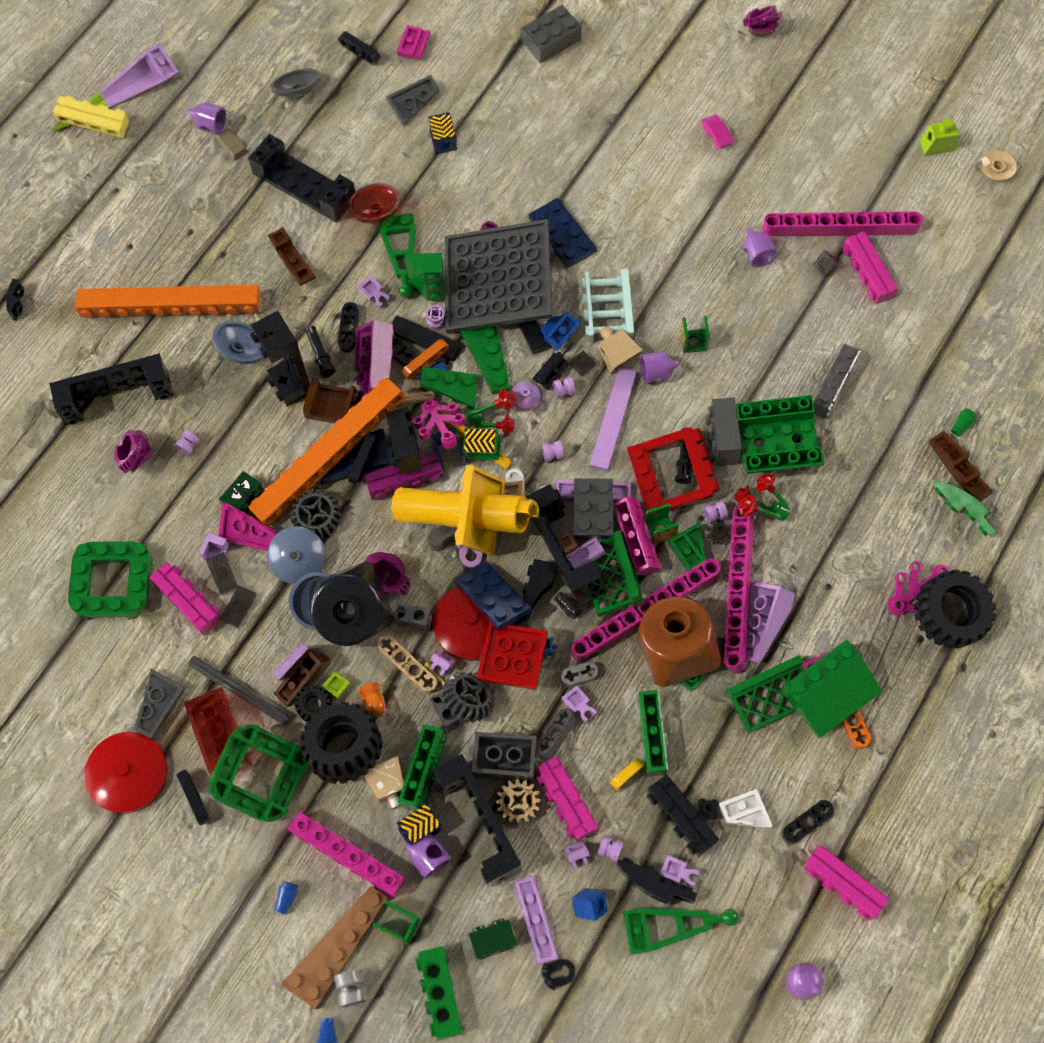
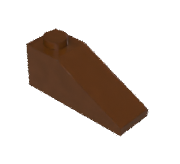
(303, 674)

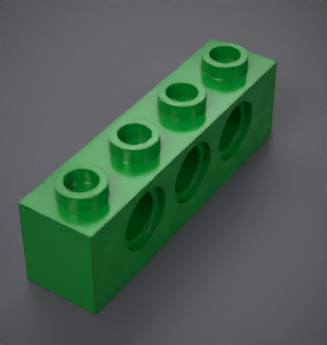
(452, 1026)

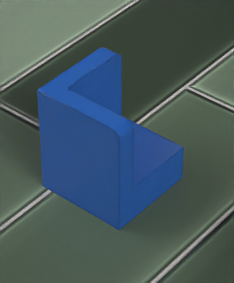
(589, 904)

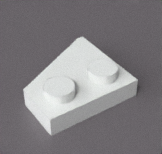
(745, 811)

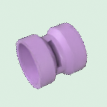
(435, 317)
(564, 387)
(187, 442)
(552, 451)
(715, 512)
(610, 848)

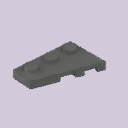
(412, 98)
(158, 702)

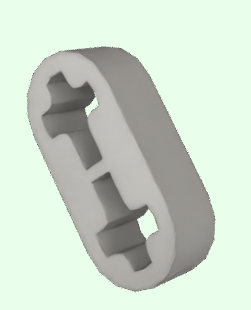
(577, 670)

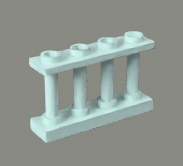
(623, 297)

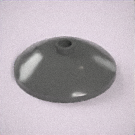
(296, 83)

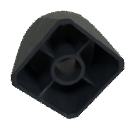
(362, 589)

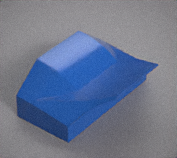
(559, 329)

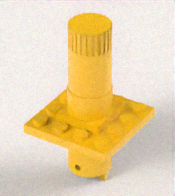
(476, 511)

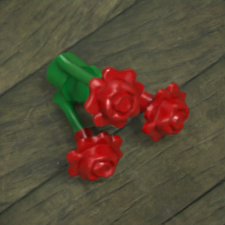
(506, 400)
(748, 504)

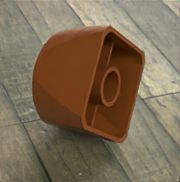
(678, 640)

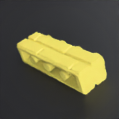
(90, 116)

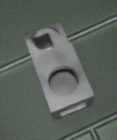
(440, 537)
(414, 617)
(449, 721)

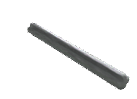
(239, 690)

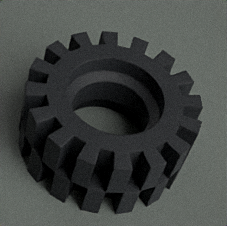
(308, 693)

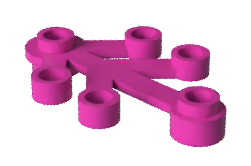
(431, 408)
(913, 588)

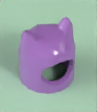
(209, 117)
(759, 248)
(656, 366)
(428, 856)
(804, 981)

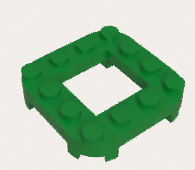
(109, 606)
(285, 784)

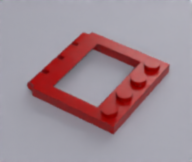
(697, 453)

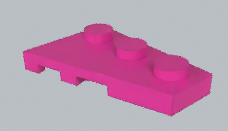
(243, 529)

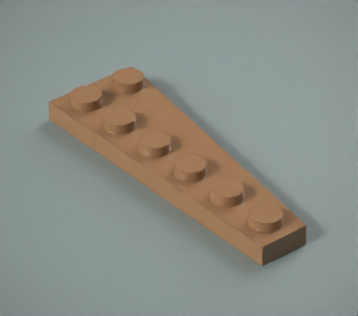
(317, 970)

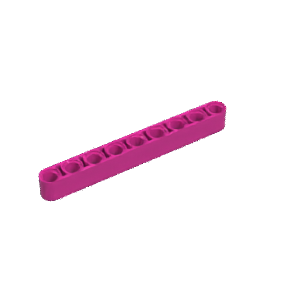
(906, 223)
(739, 596)
(636, 612)

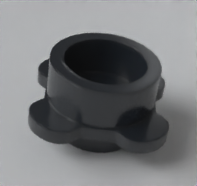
(713, 808)

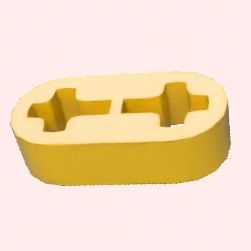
(627, 774)

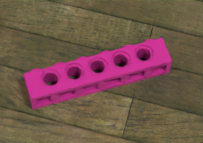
(347, 855)

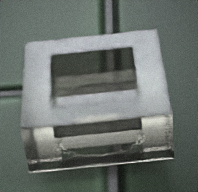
(825, 263)
(582, 363)

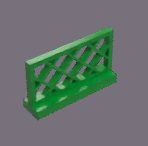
(627, 573)
(759, 681)

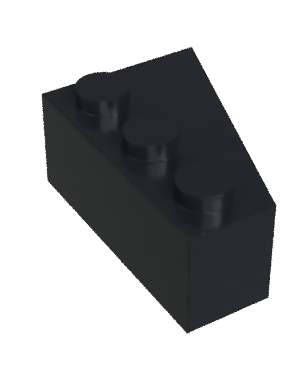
(403, 441)

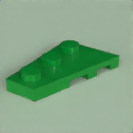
(453, 384)

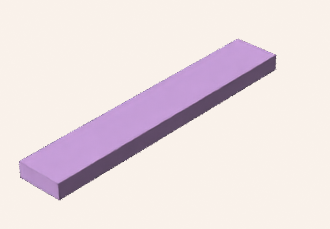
(613, 419)

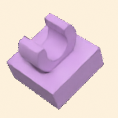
(443, 660)
(575, 852)

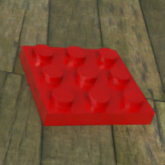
(512, 656)

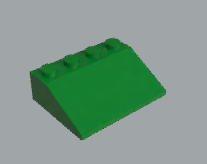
(832, 689)

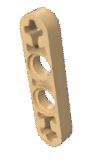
(409, 662)

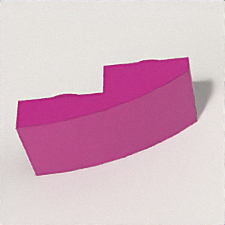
(717, 129)

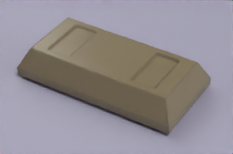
(231, 144)

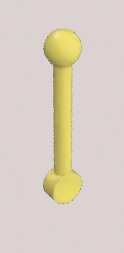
(427, 665)

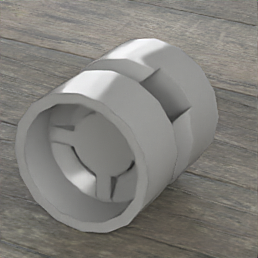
(347, 981)

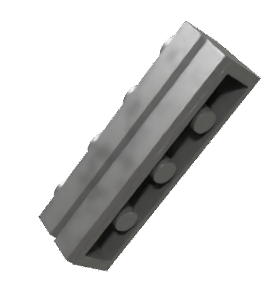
(835, 380)

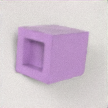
(213, 545)

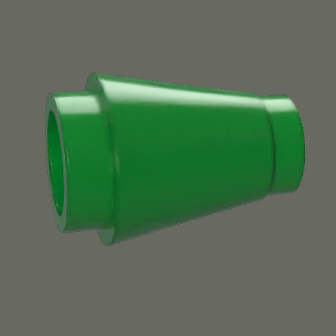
(963, 422)

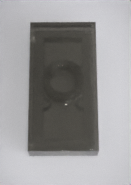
(222, 573)
(238, 606)

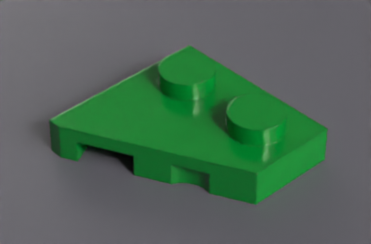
(689, 547)

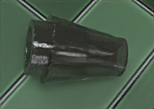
(568, 605)

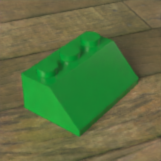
(426, 275)

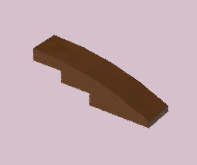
(960, 468)

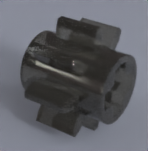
(720, 528)

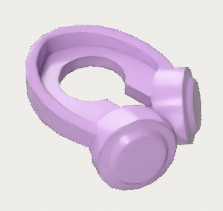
(470, 564)

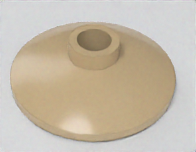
(1001, 160)

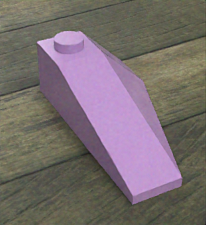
(766, 615)

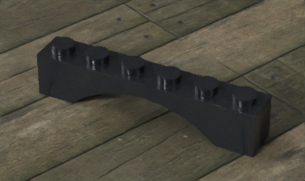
(540, 582)

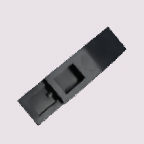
(646, 880)

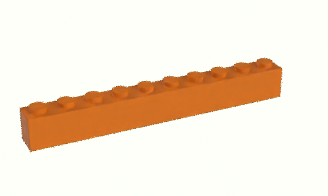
(168, 300)
(326, 452)

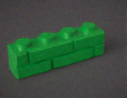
(652, 733)
(420, 772)

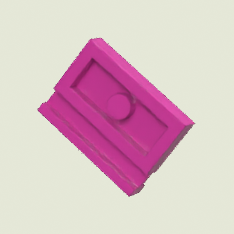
(413, 42)

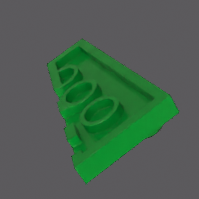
(488, 356)

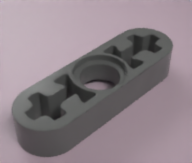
(550, 745)

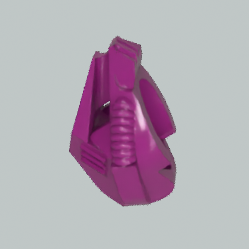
(763, 21)
(132, 450)
(390, 572)

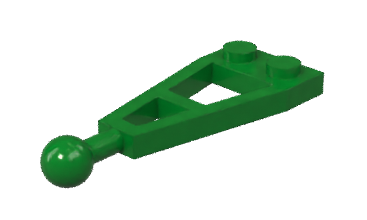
(395, 225)
(638, 933)

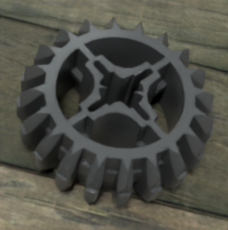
(318, 501)
(467, 697)

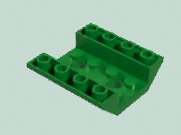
(775, 424)

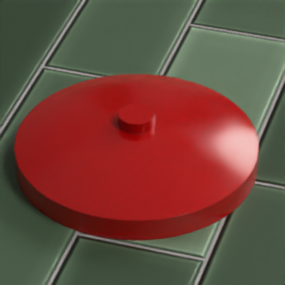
(460, 626)
(126, 772)

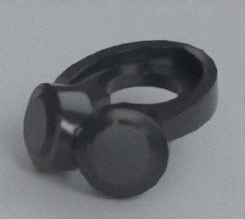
(554, 983)

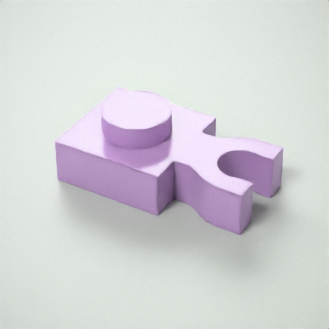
(372, 290)
(577, 702)
(675, 871)

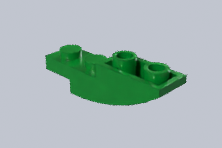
(961, 500)

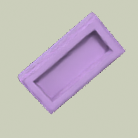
(585, 553)

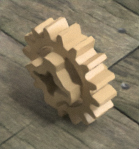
(524, 795)

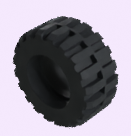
(975, 597)
(329, 724)

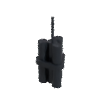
(551, 369)

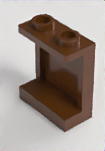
(328, 402)

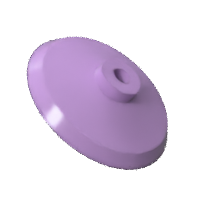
(528, 395)

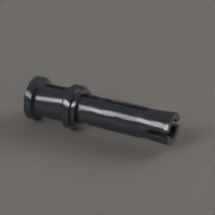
(322, 358)
(683, 466)

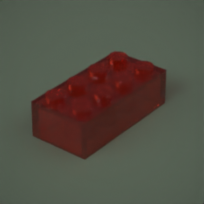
(213, 724)

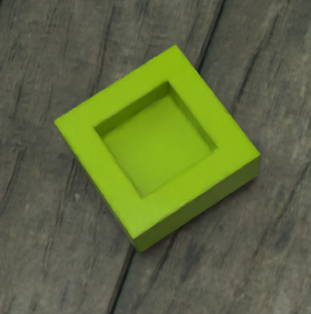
(336, 685)

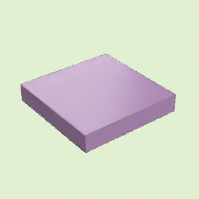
(288, 663)

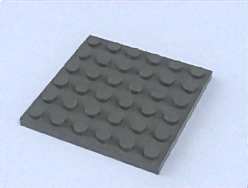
(498, 276)

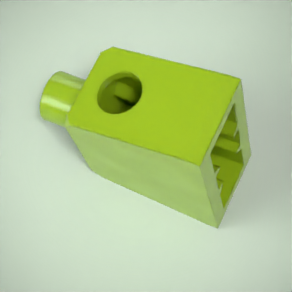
(940, 138)

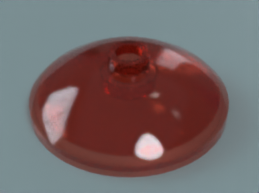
(374, 203)

